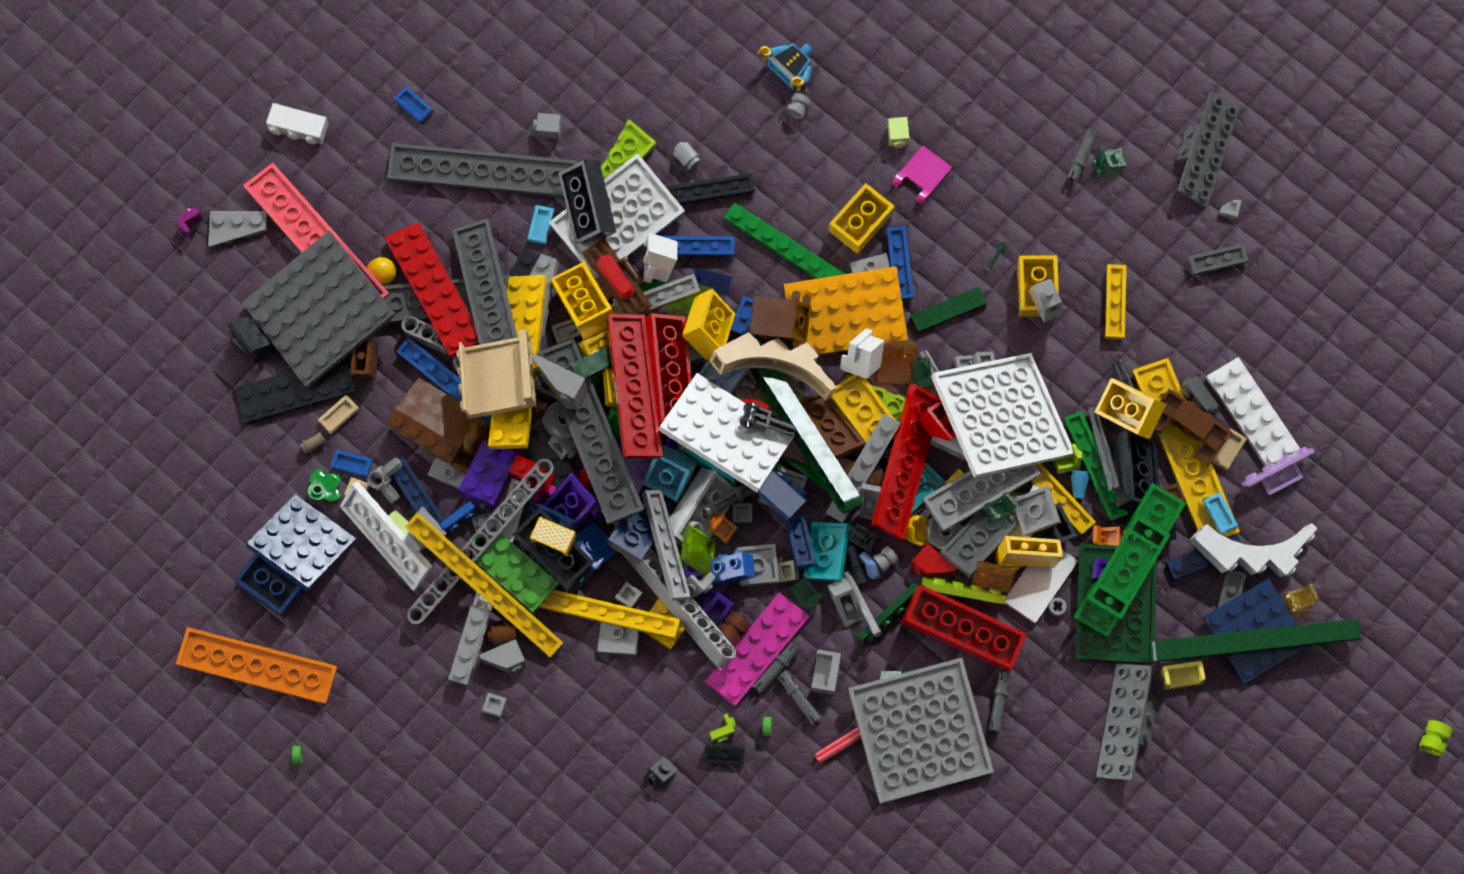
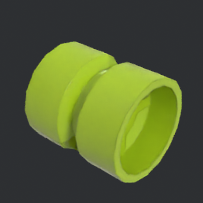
(1435, 737)

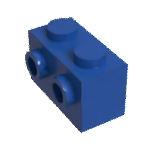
(732, 567)

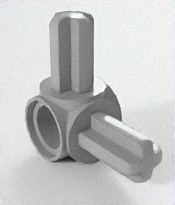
(385, 473)

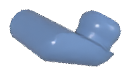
(871, 567)

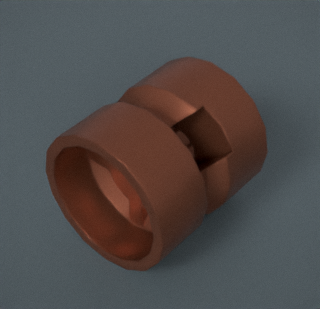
(733, 627)

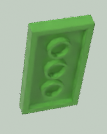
(516, 573)

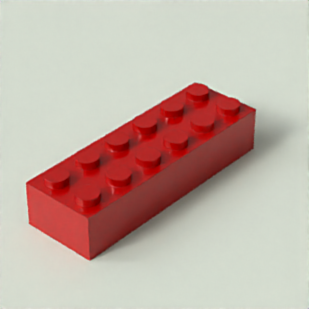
(668, 360)
(963, 628)

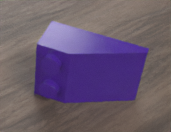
(572, 501)

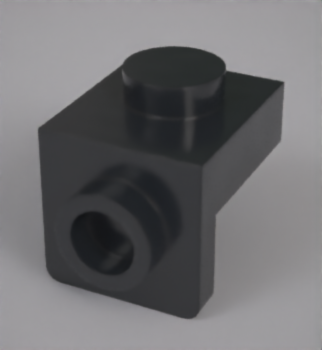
(660, 773)

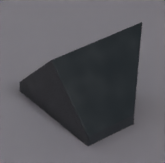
(1063, 531)

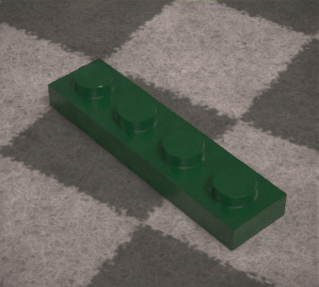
(884, 619)

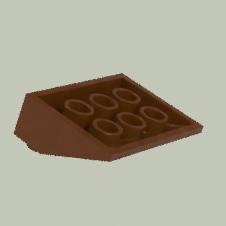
(432, 420)

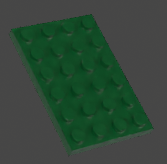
(1132, 633)

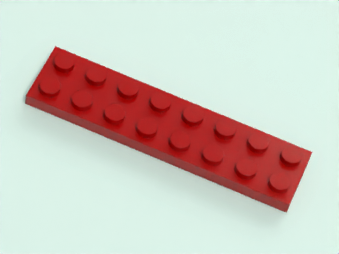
(433, 288)
(634, 386)
(904, 465)

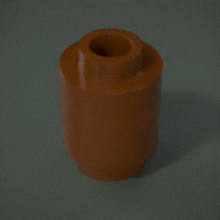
(501, 634)

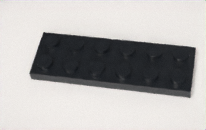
(288, 393)

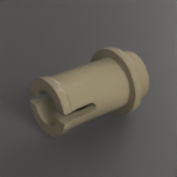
(312, 443)

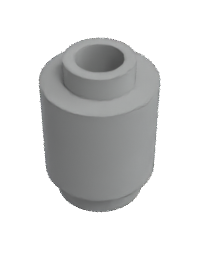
(686, 155)

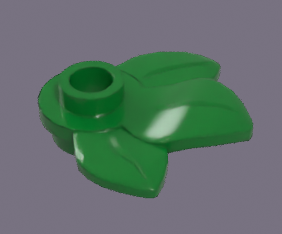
(326, 484)

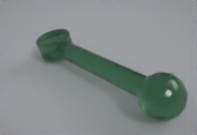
(1002, 246)

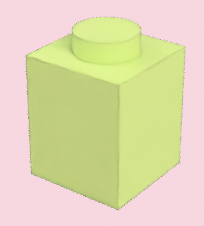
(898, 132)

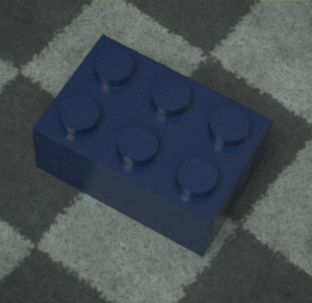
(269, 586)

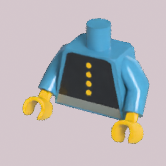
(789, 63)

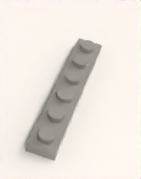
(868, 459)
(666, 545)

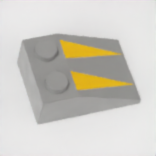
(564, 384)

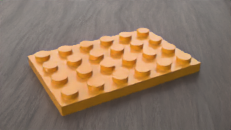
(849, 305)

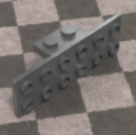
(1205, 148)
(1127, 722)

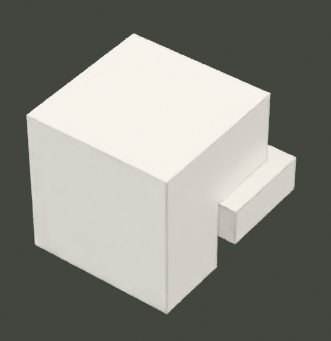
(659, 258)
(863, 355)

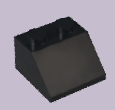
(250, 338)

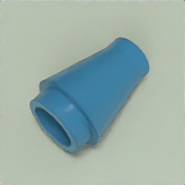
(1079, 483)

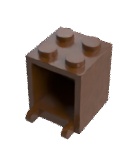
(781, 318)

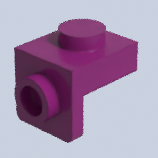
(188, 218)

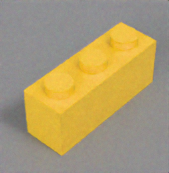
(1030, 552)

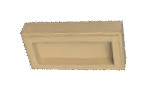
(338, 414)
(1229, 450)

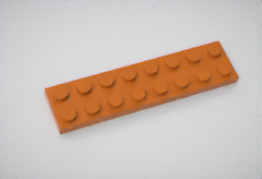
(256, 665)

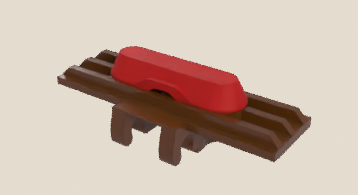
(613, 280)

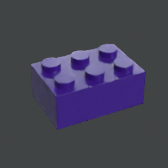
(487, 476)

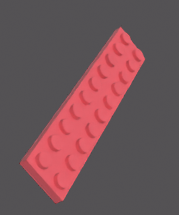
(295, 214)

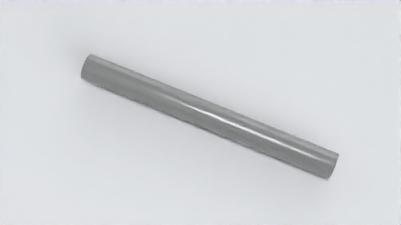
(862, 605)

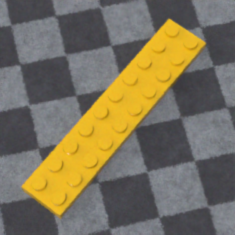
(527, 301)
(1194, 478)

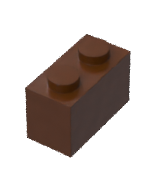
(365, 360)

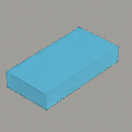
(540, 225)
(1220, 513)

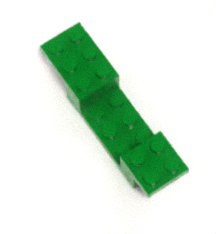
(1131, 561)

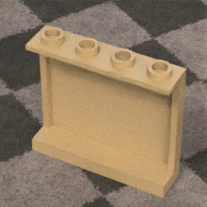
(496, 376)

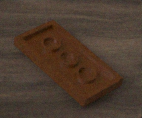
(832, 426)

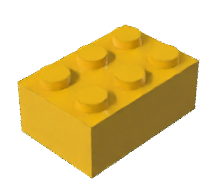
(861, 218)
(1031, 272)
(708, 323)
(1130, 408)

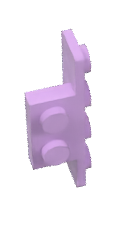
(1281, 474)

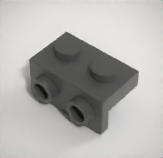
(1198, 394)

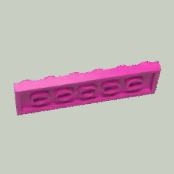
(758, 649)

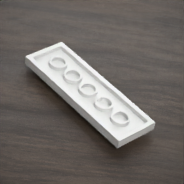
(1252, 412)
(385, 536)

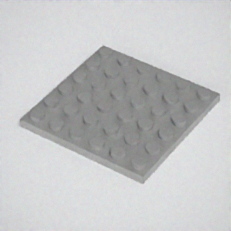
(920, 730)

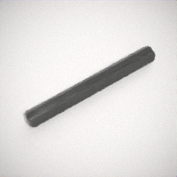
(1103, 449)

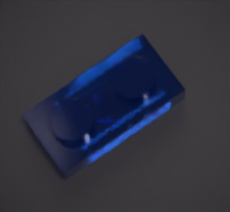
(719, 282)

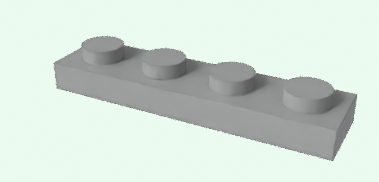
(469, 645)

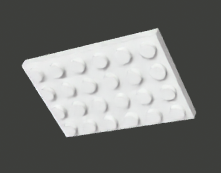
(638, 208)
(709, 425)

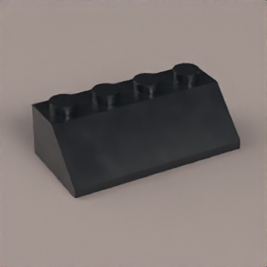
(587, 201)
(1135, 468)
(563, 569)

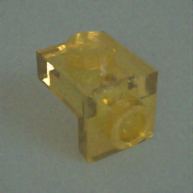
(1301, 597)

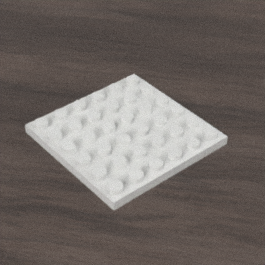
(1002, 415)

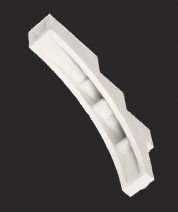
(1254, 559)

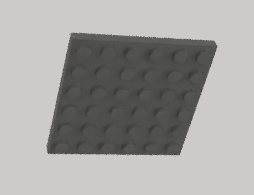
(318, 309)

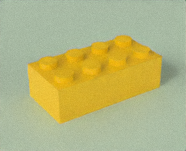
(583, 300)

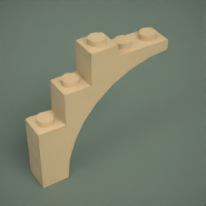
(774, 355)

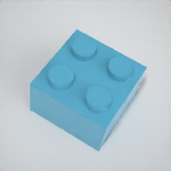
(670, 473)

